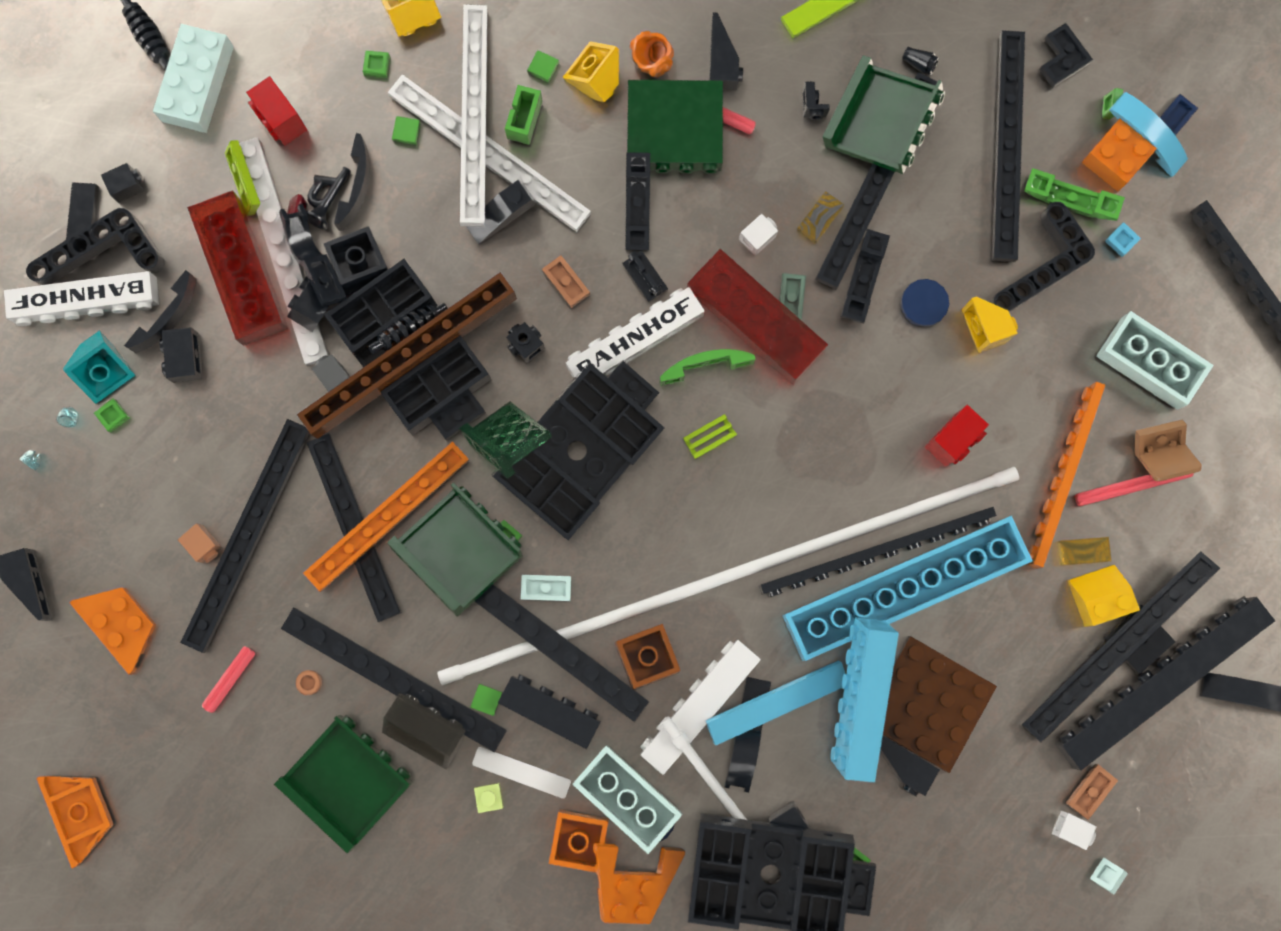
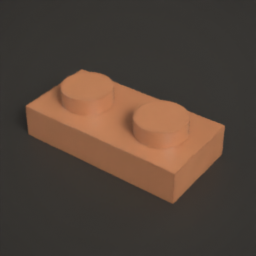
(566, 281)
(1091, 791)

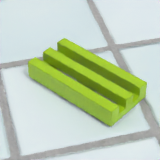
(727, 426)

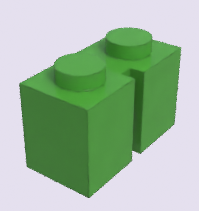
(526, 106)

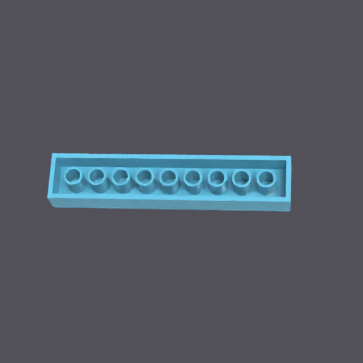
(908, 587)

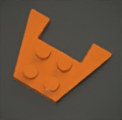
(633, 895)

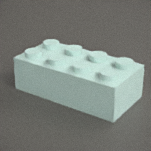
(193, 78)
(1154, 360)
(627, 799)

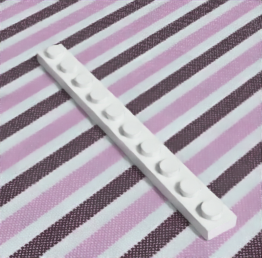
(473, 116)
(496, 157)
(285, 265)

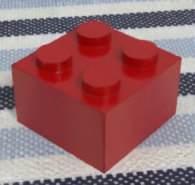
(275, 111)
(955, 437)

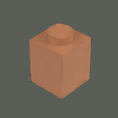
(200, 544)

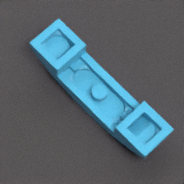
(1150, 126)

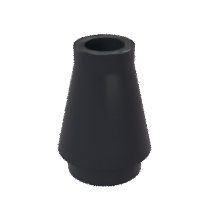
(921, 60)

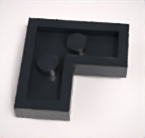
(1070, 56)

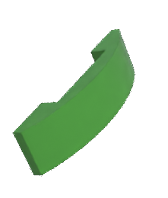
(1076, 199)
(735, 358)

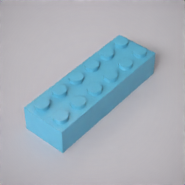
(864, 699)

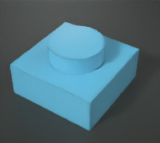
(1122, 239)

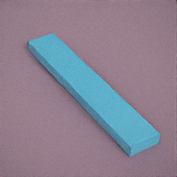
(776, 703)

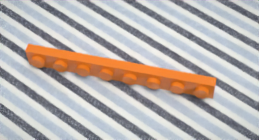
(1068, 463)
(386, 517)

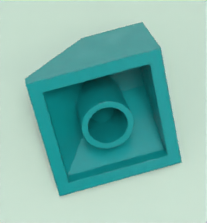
(98, 367)

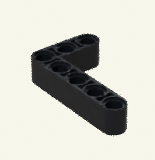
(95, 246)
(1049, 270)

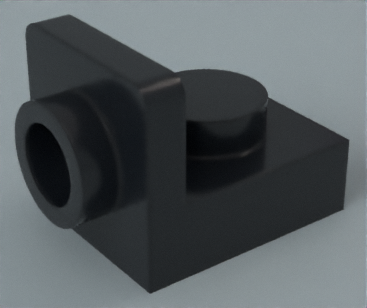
(811, 104)

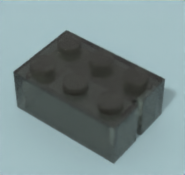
(423, 730)

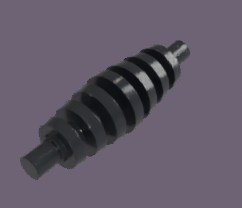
(146, 32)
(405, 327)

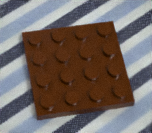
(933, 704)

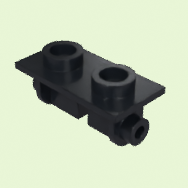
(644, 275)

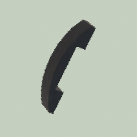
(637, 201)
(348, 210)
(865, 276)
(169, 318)
(1241, 691)

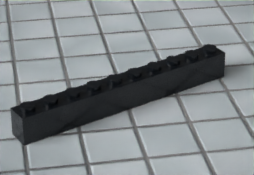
(1164, 682)

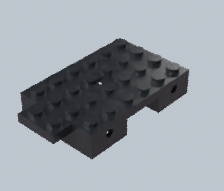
(439, 386)
(613, 426)
(815, 882)

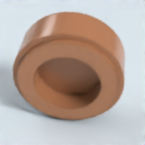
(308, 682)

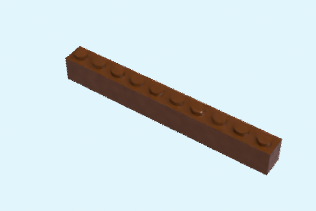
(406, 355)

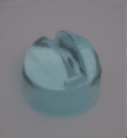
(67, 417)
(32, 462)

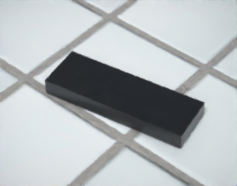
(81, 209)

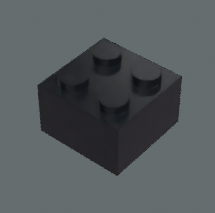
(355, 259)

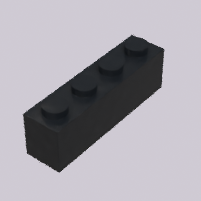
(550, 712)

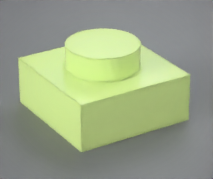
(488, 797)

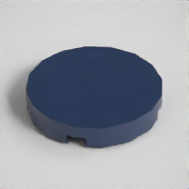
(924, 302)

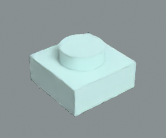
(1108, 876)

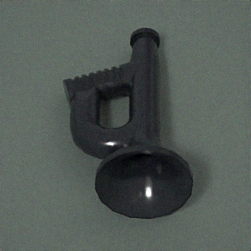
(318, 215)

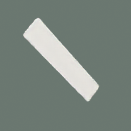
(521, 772)

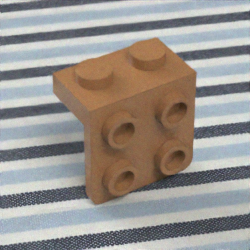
(1165, 452)

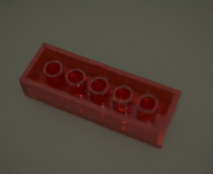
(237, 268)
(757, 316)

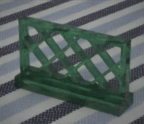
(492, 449)

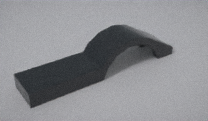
(306, 254)
(746, 744)

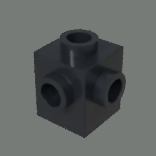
(528, 349)

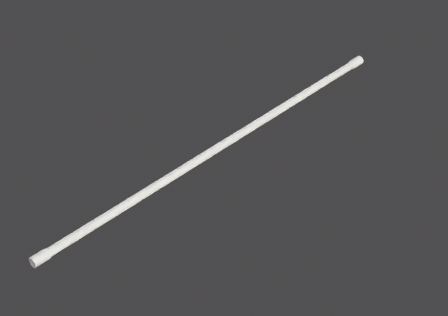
(996, 480)

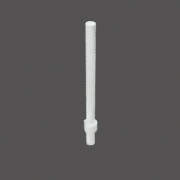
(681, 740)

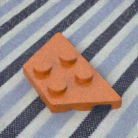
(117, 623)
(77, 813)

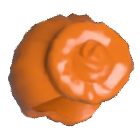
(652, 53)

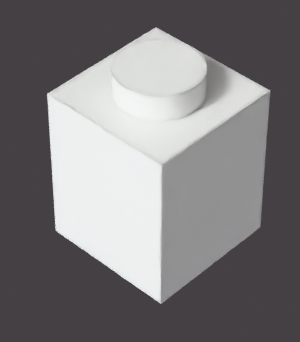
(759, 234)
(1074, 830)

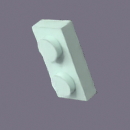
(546, 588)

